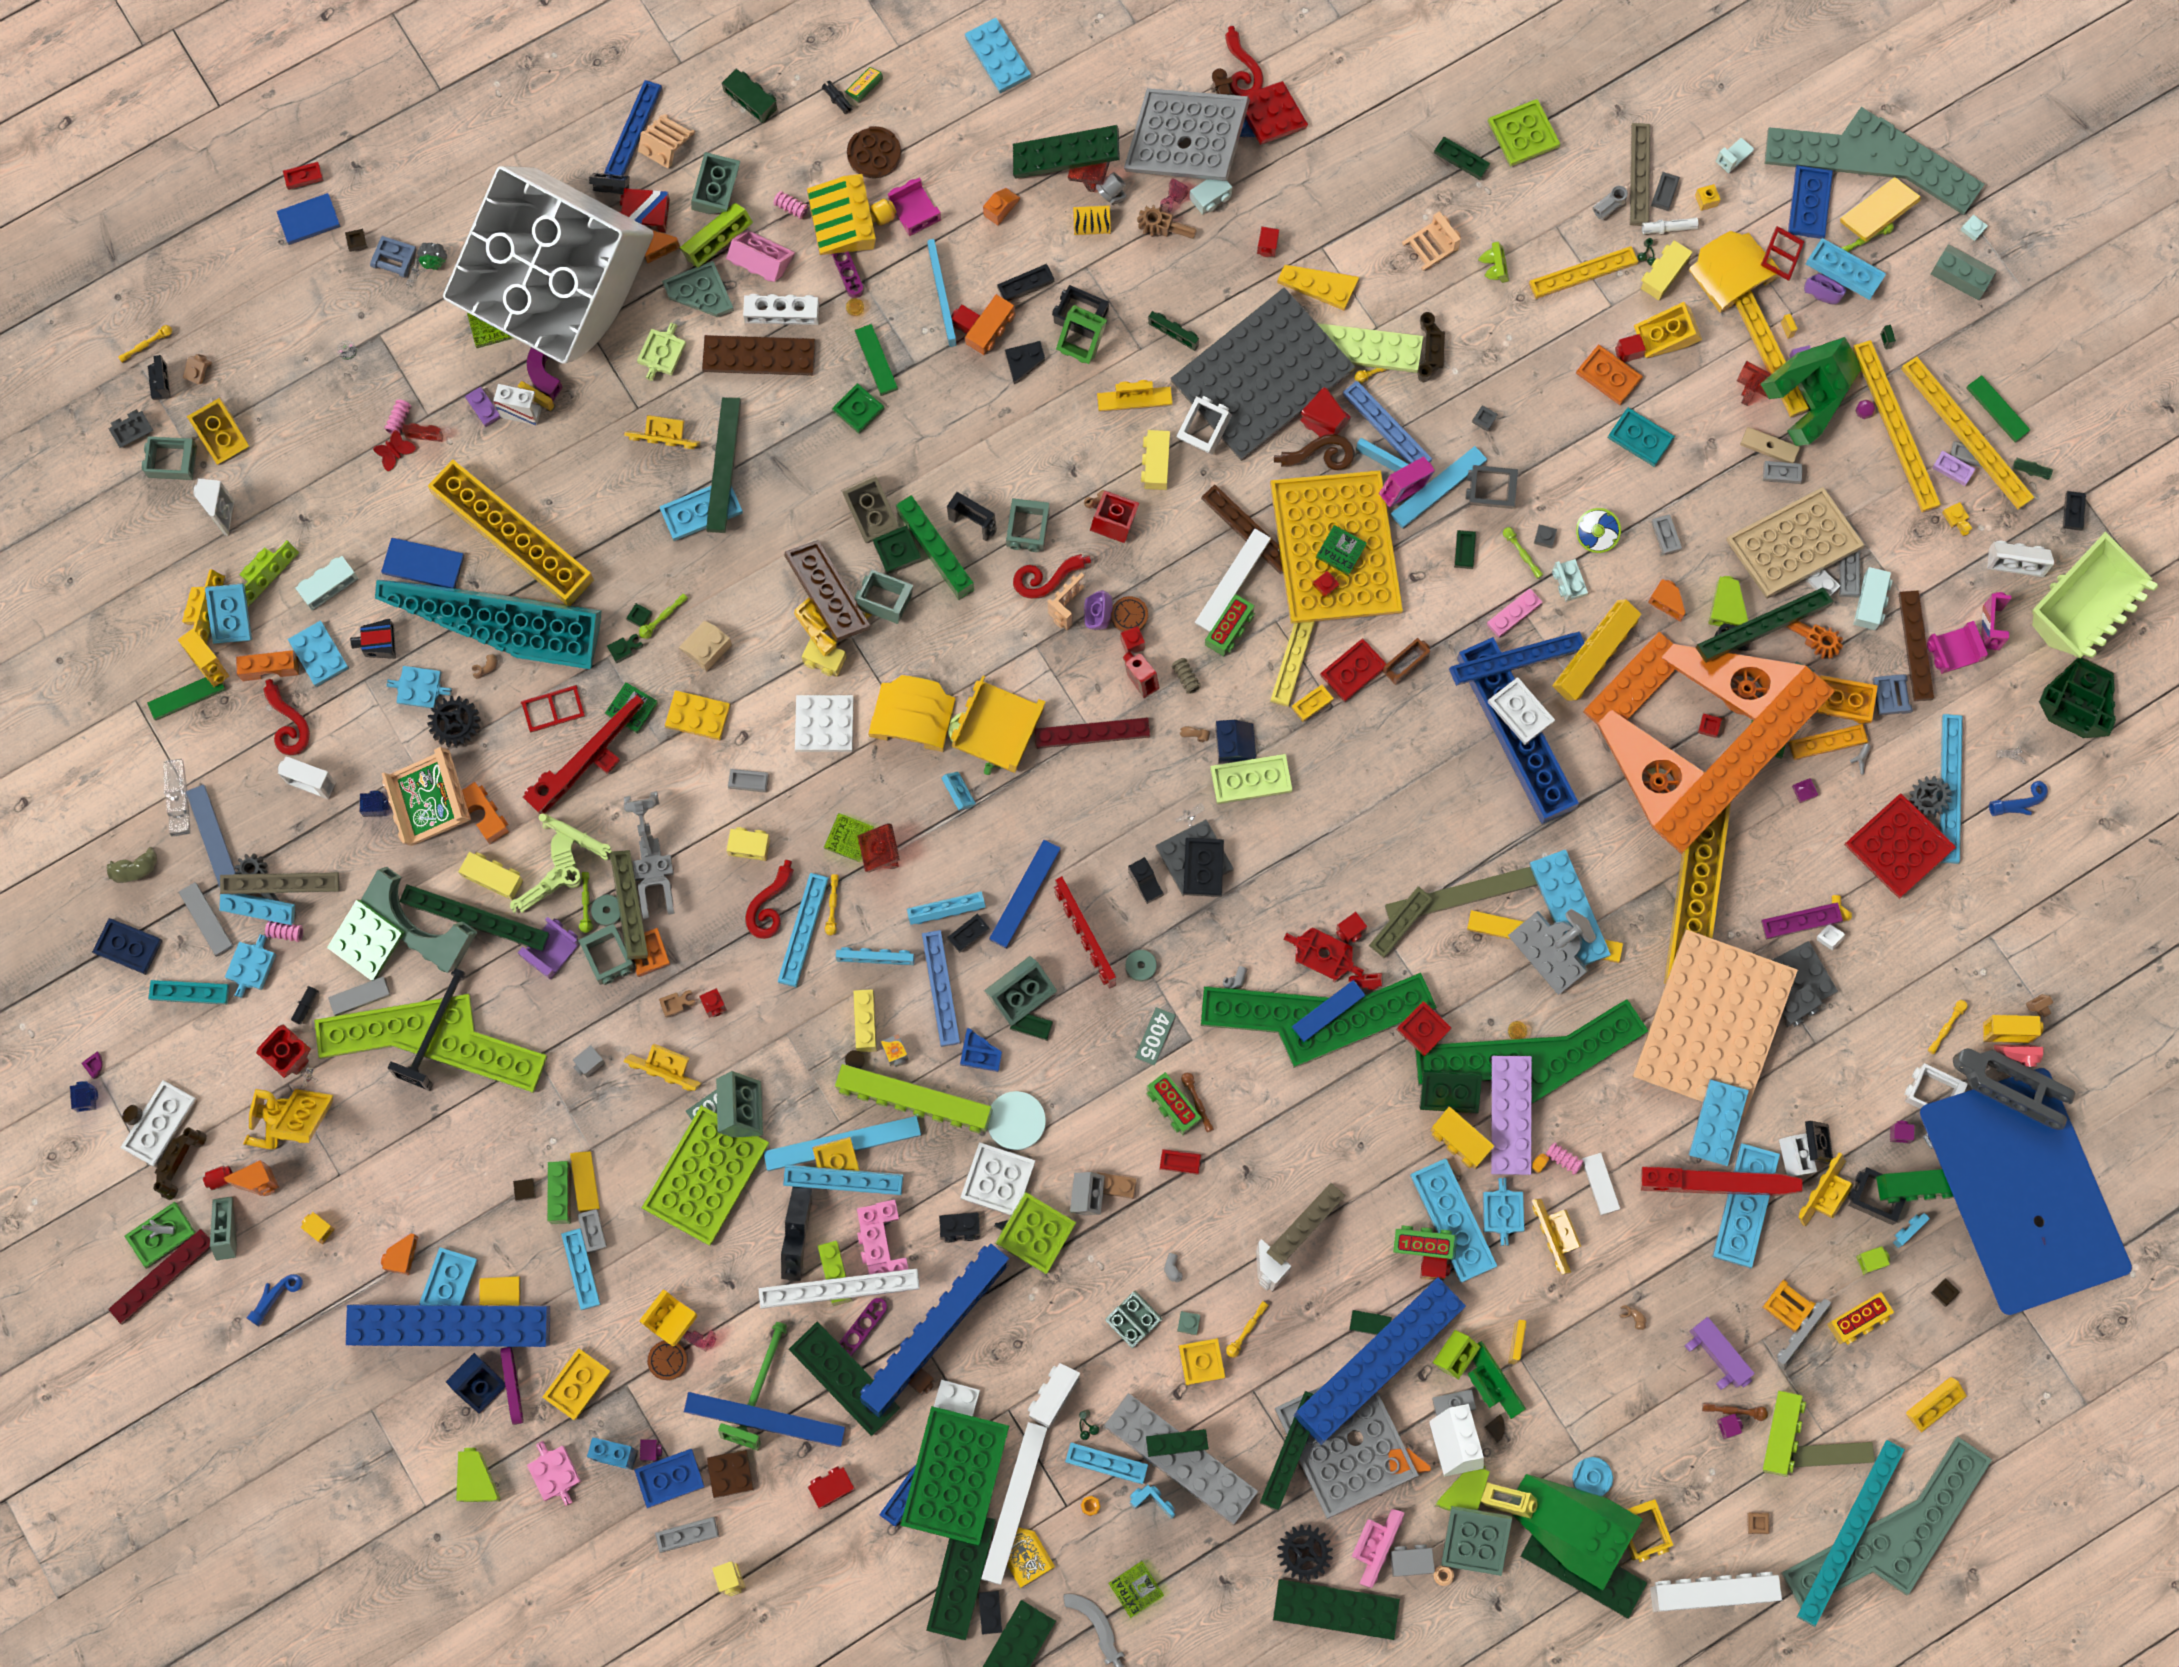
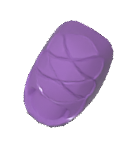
(1824, 289)
(1098, 610)

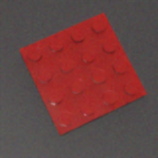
(1900, 846)

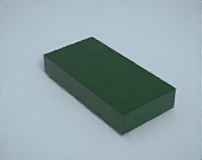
(1465, 549)
(1033, 1026)
(1368, 1322)

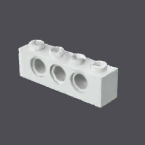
(789, 315)

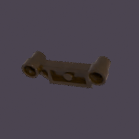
(1433, 347)
(172, 1159)

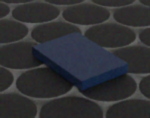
(127, 946)

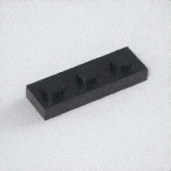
(1025, 283)

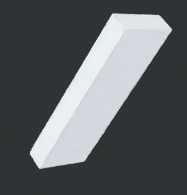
(1600, 1184)

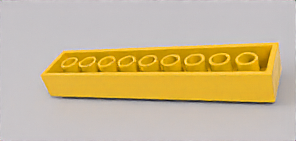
(510, 533)
(1698, 885)

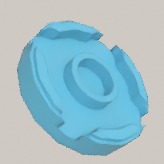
(1592, 1476)

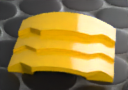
(1731, 268)
(913, 712)

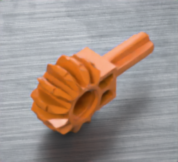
(1815, 637)

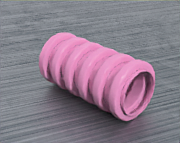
(791, 205)
(398, 416)
(284, 931)
(1564, 1158)

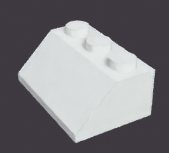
(216, 502)
(2019, 559)
(1268, 1270)
(1053, 1395)
(1457, 1441)

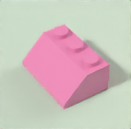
(759, 255)

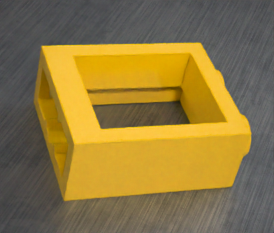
(203, 657)
(2012, 1028)
(1661, 1549)

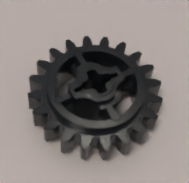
(466, 729)
(1289, 1544)

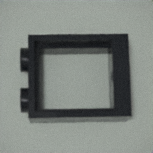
(1084, 297)
(1854, 1196)

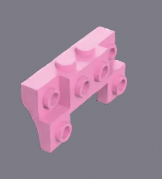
(874, 1237)

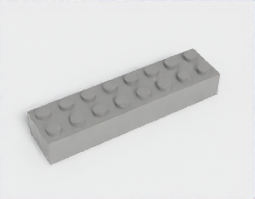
(1194, 1471)

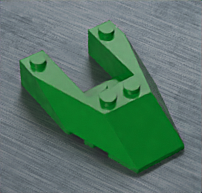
(1824, 379)

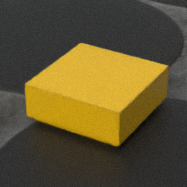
(1789, 326)

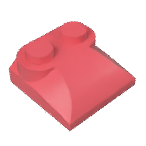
(2025, 1054)

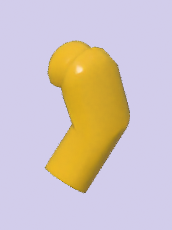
(1846, 915)

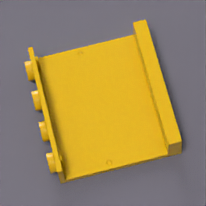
(997, 725)

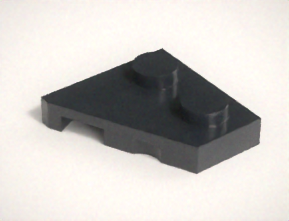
(1024, 359)

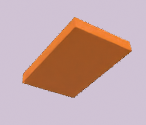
(1609, 374)

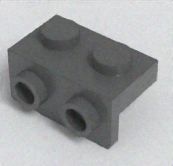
(1799, 1005)

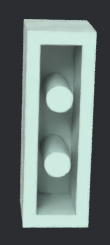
(326, 582)
(1873, 598)

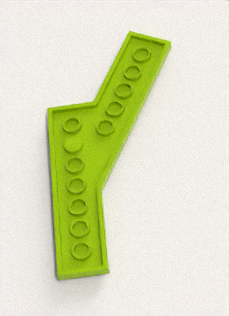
(452, 1044)

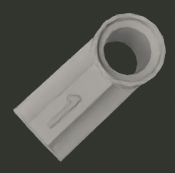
(1610, 203)

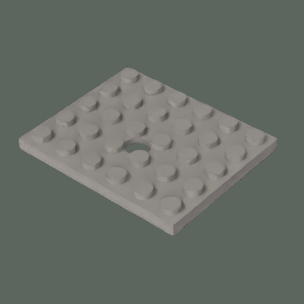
(1170, 117)
(1347, 1473)

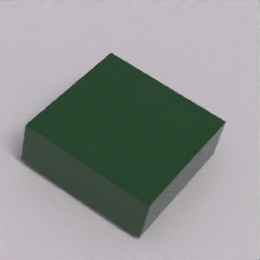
(1888, 337)
(639, 615)

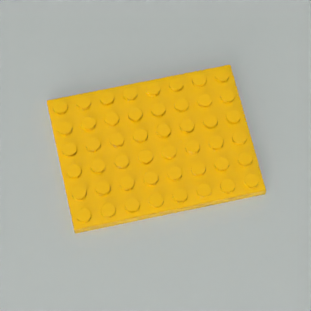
(1304, 517)

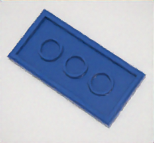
(1810, 202)
(422, 563)

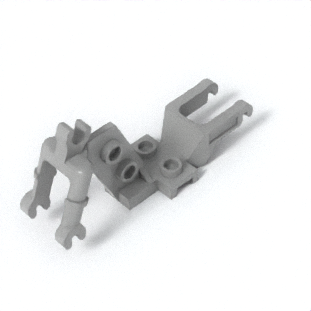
(652, 866)

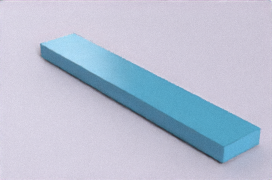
(941, 293)
(1437, 487)
(803, 930)
(843, 1180)

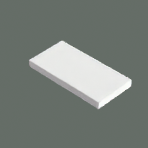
(159, 1123)

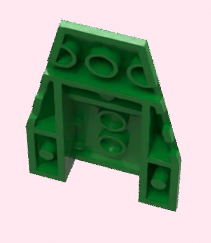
(1579, 1528)

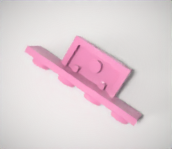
(1374, 1545)

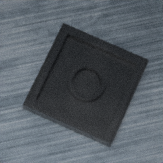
(1819, 1142)

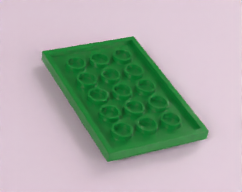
(955, 1475)

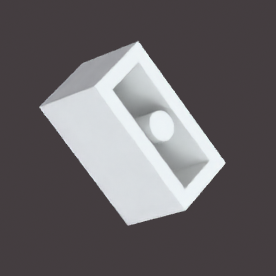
(1796, 1155)

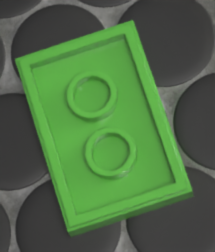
(154, 1249)

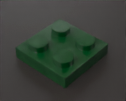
(896, 549)

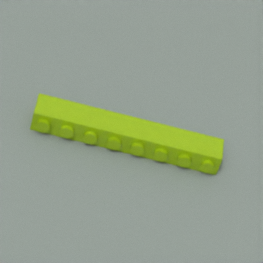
(913, 1098)

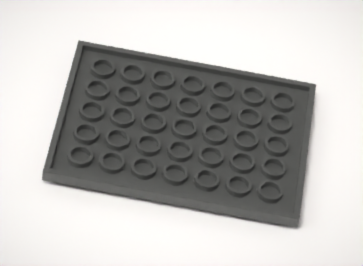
(1264, 372)

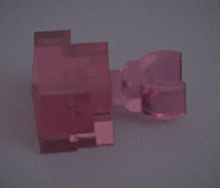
(1176, 193)

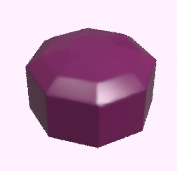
(1865, 409)

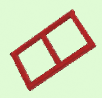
(1771, 247)
(556, 721)

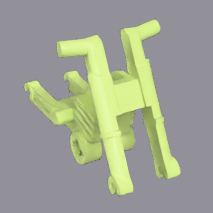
(563, 860)

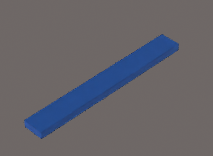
(1516, 658)
(764, 1419)

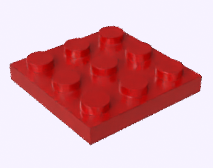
(1273, 113)

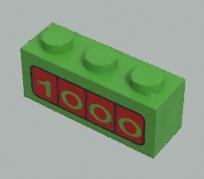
(1230, 625)
(1173, 1104)
(559, 1193)
(1425, 1242)

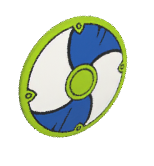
(1598, 530)

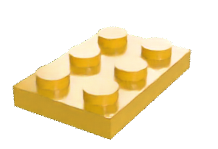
(697, 715)
(576, 1384)

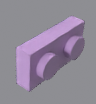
(1953, 468)

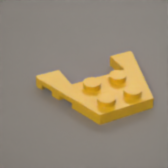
(815, 626)

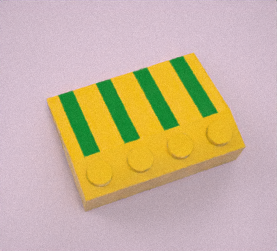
(841, 215)

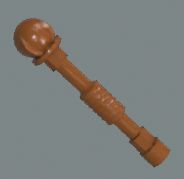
(1187, 1080)
(1758, 1413)

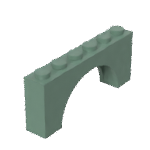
(443, 950)

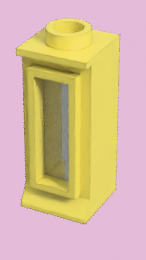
(1509, 1500)

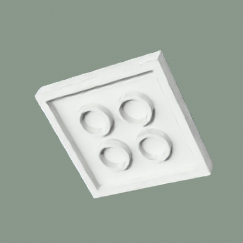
(824, 723)
(997, 1179)

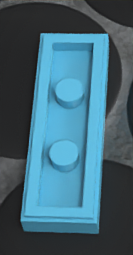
(1380, 455)

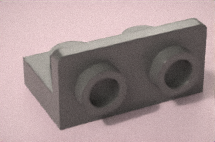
(130, 428)

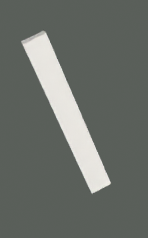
(839, 1288)
(1014, 1503)

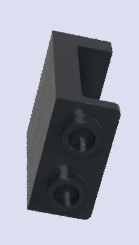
(963, 505)

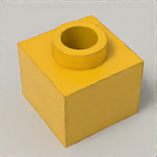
(1704, 201)

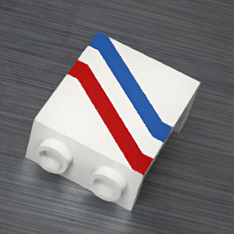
(516, 404)

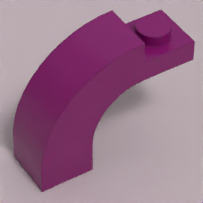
(540, 378)

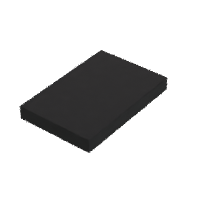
(1203, 867)

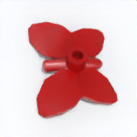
(392, 448)

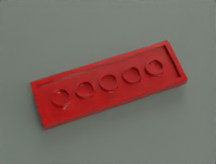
(1081, 927)

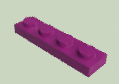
(1801, 921)

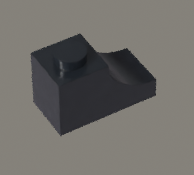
(1145, 880)

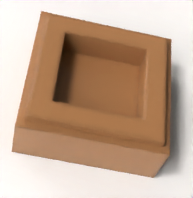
(1758, 1523)

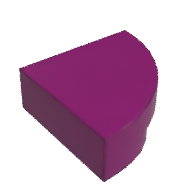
(93, 1064)

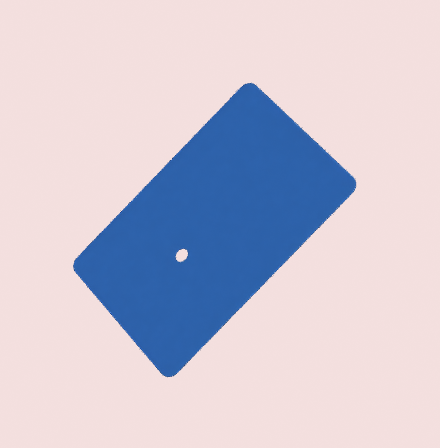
(2008, 1173)

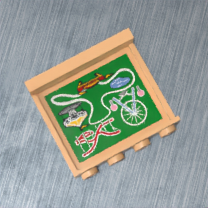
(426, 798)

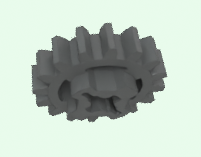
(1927, 804)

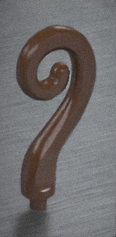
(1294, 458)

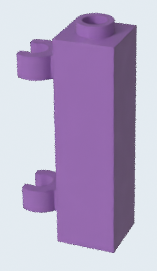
(1722, 1354)

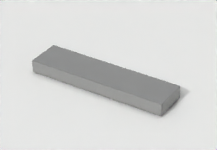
(205, 919)

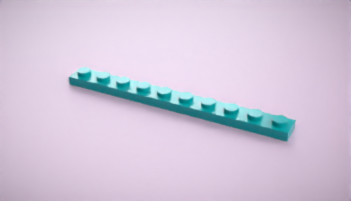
(1850, 1533)

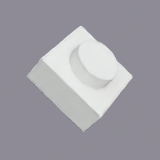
(1831, 937)

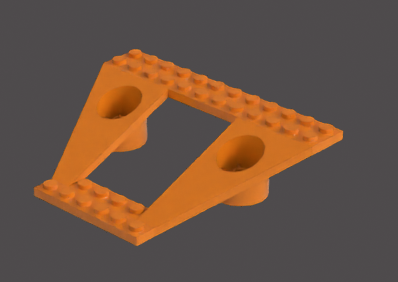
(1788, 701)

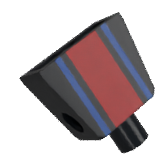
(376, 640)

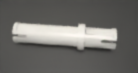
(1668, 226)

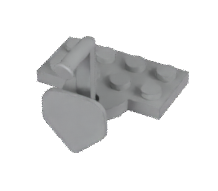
(1554, 950)

